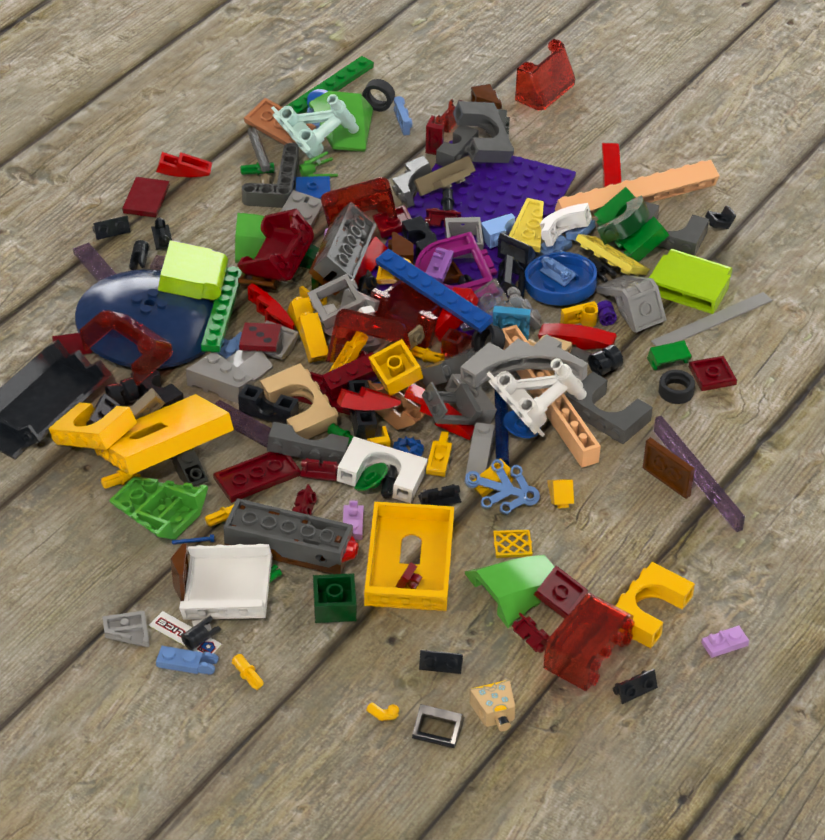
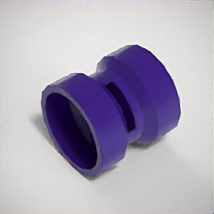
(606, 313)

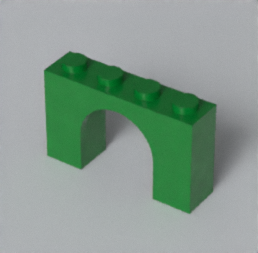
(641, 241)

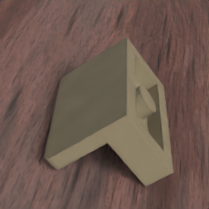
(147, 404)

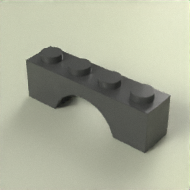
(287, 442)

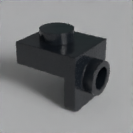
(722, 219)

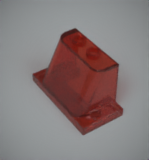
(410, 307)

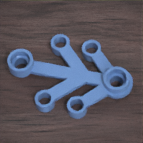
(505, 488)

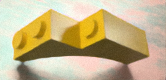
(309, 328)

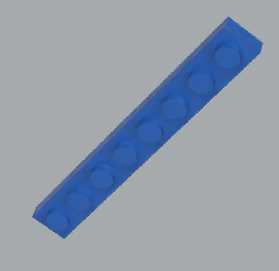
(434, 290)

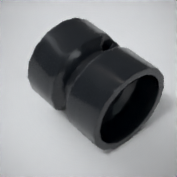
(605, 360)
(128, 391)

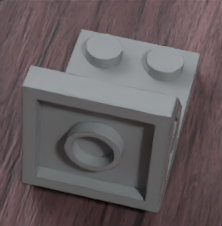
(636, 300)

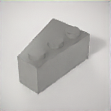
(219, 376)

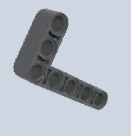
(275, 194)

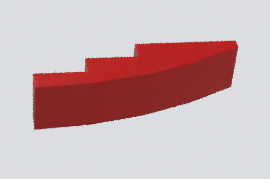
(611, 164)
(269, 307)
(582, 336)
(415, 393)

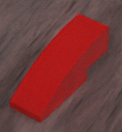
(183, 166)
(368, 262)
(366, 399)

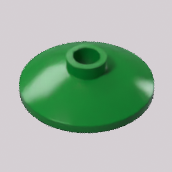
(371, 476)

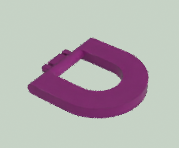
(461, 245)

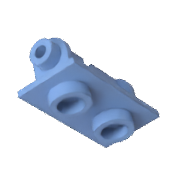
(557, 271)

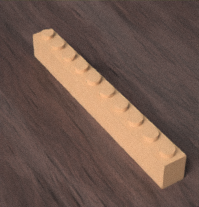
(652, 187)
(561, 413)

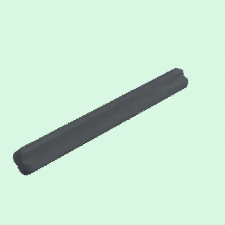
(259, 150)

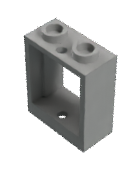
(472, 224)
(329, 288)

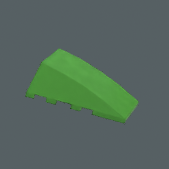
(362, 111)
(248, 235)
(161, 507)
(513, 584)

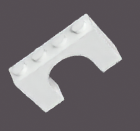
(365, 453)

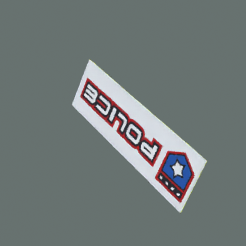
(175, 628)

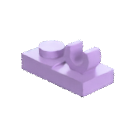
(354, 515)
(725, 641)

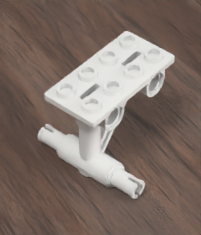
(533, 410)

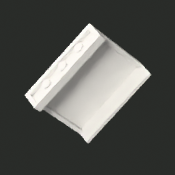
(227, 582)

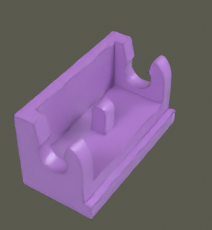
(440, 264)

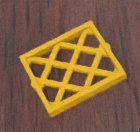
(514, 533)

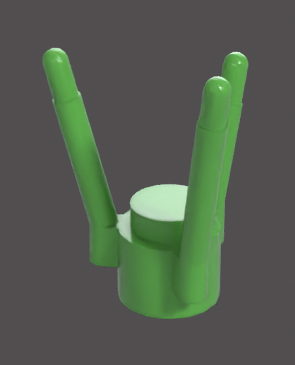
(308, 167)

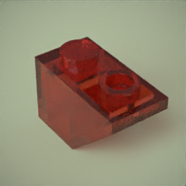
(454, 342)

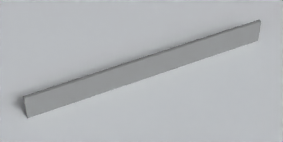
(713, 319)

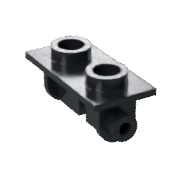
(111, 227)
(161, 234)
(367, 283)
(446, 496)
(440, 661)
(636, 686)

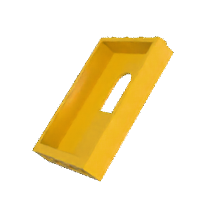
(168, 434)
(389, 526)

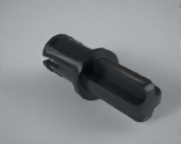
(447, 201)
(388, 482)

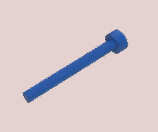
(211, 539)

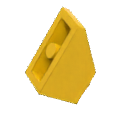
(561, 492)

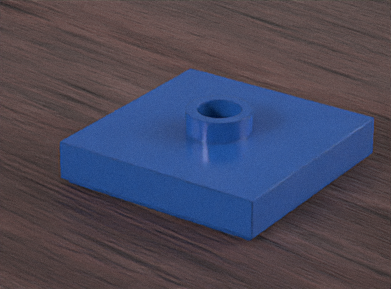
(313, 186)

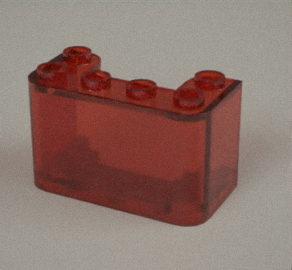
(586, 639)

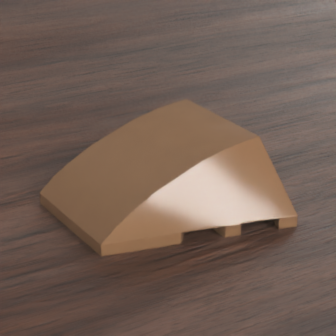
(403, 415)

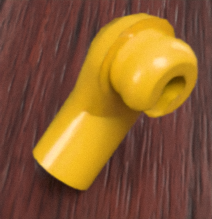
(383, 714)

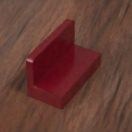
(434, 136)
(72, 342)

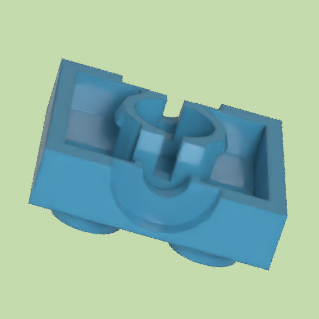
(510, 316)

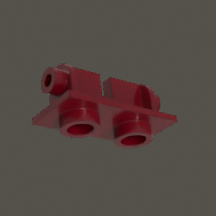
(435, 216)
(313, 469)
(305, 501)
(527, 627)

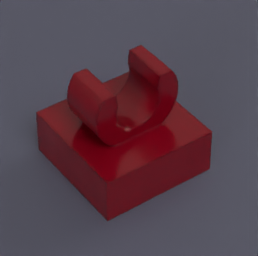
(409, 577)

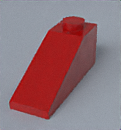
(447, 320)

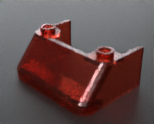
(350, 321)
(152, 346)

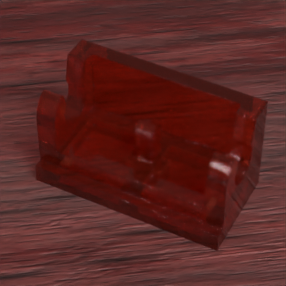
(447, 118)

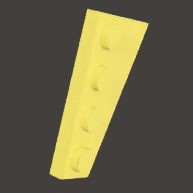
(527, 225)

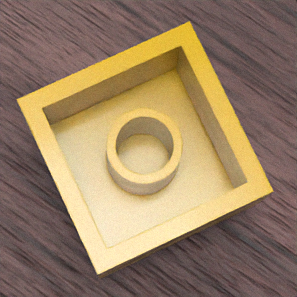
(396, 367)

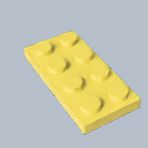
(613, 255)

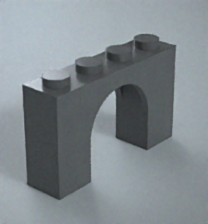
(486, 116)
(684, 240)
(617, 425)

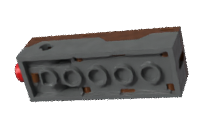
(343, 245)
(292, 536)

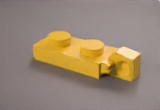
(350, 350)
(439, 456)

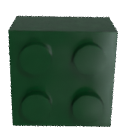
(334, 598)

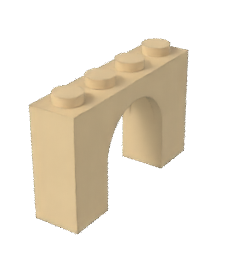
(298, 382)

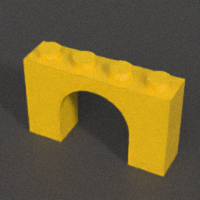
(72, 427)
(654, 583)

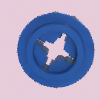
(415, 445)

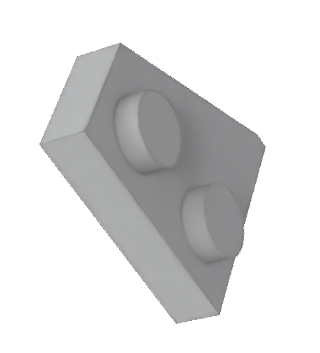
(127, 628)

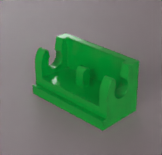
(668, 353)

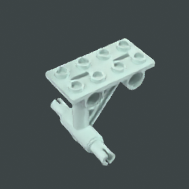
(311, 140)

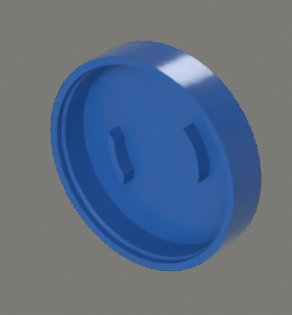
(551, 292)

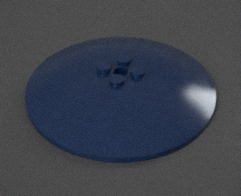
(171, 316)

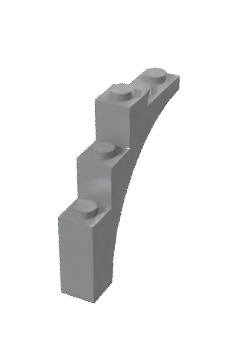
(517, 357)

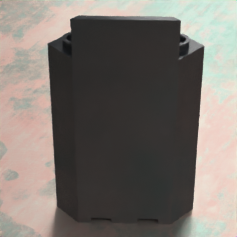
(44, 394)

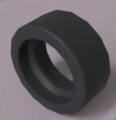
(385, 88)
(498, 337)
(676, 396)

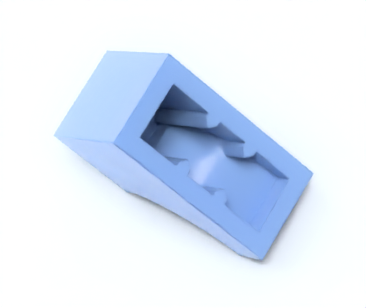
(492, 228)

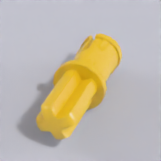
(427, 354)
(119, 477)
(219, 516)
(247, 671)

